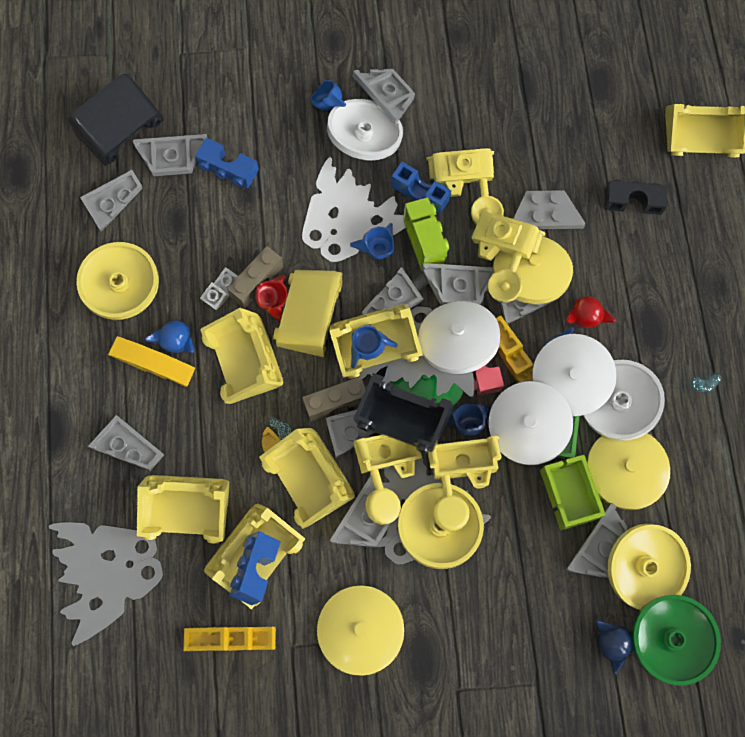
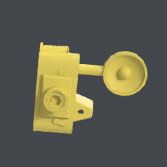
(466, 167)
(508, 236)
(379, 453)
(457, 460)

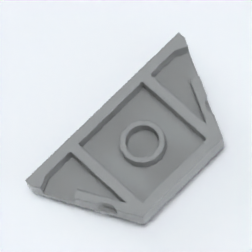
(387, 91)
(170, 154)
(549, 210)
(457, 282)
(357, 526)
(595, 551)

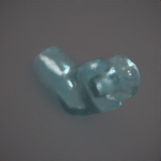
(706, 385)
(282, 427)

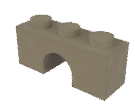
(264, 266)
(324, 401)

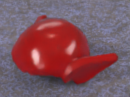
(272, 296)
(589, 313)

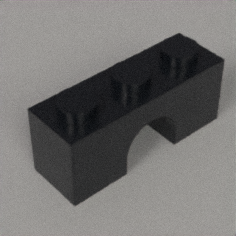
(652, 196)

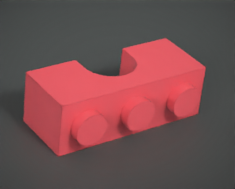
(487, 380)

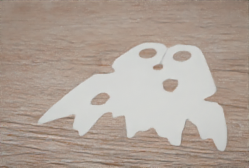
(353, 214)

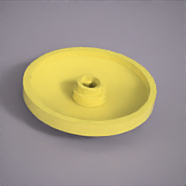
(543, 275)
(117, 280)
(629, 471)
(429, 542)
(648, 564)
(360, 630)

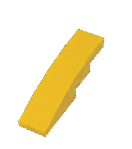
(512, 353)
(151, 361)
(229, 638)

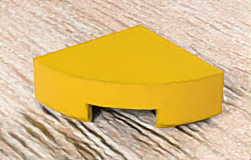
(269, 439)

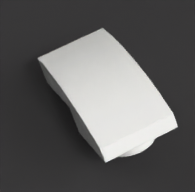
(217, 292)

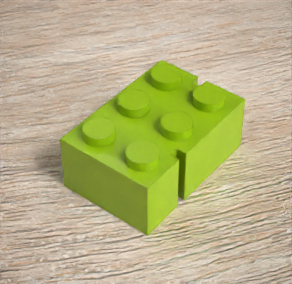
(425, 232)
(572, 492)

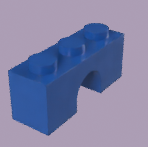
(240, 171)
(407, 182)
(247, 584)

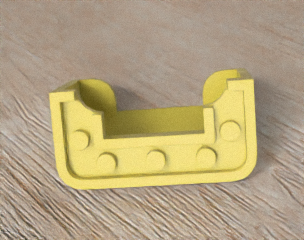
(705, 129)
(308, 311)
(393, 322)
(243, 355)
(308, 475)
(182, 506)
(259, 518)

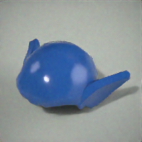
(327, 96)
(376, 242)
(173, 337)
(368, 344)

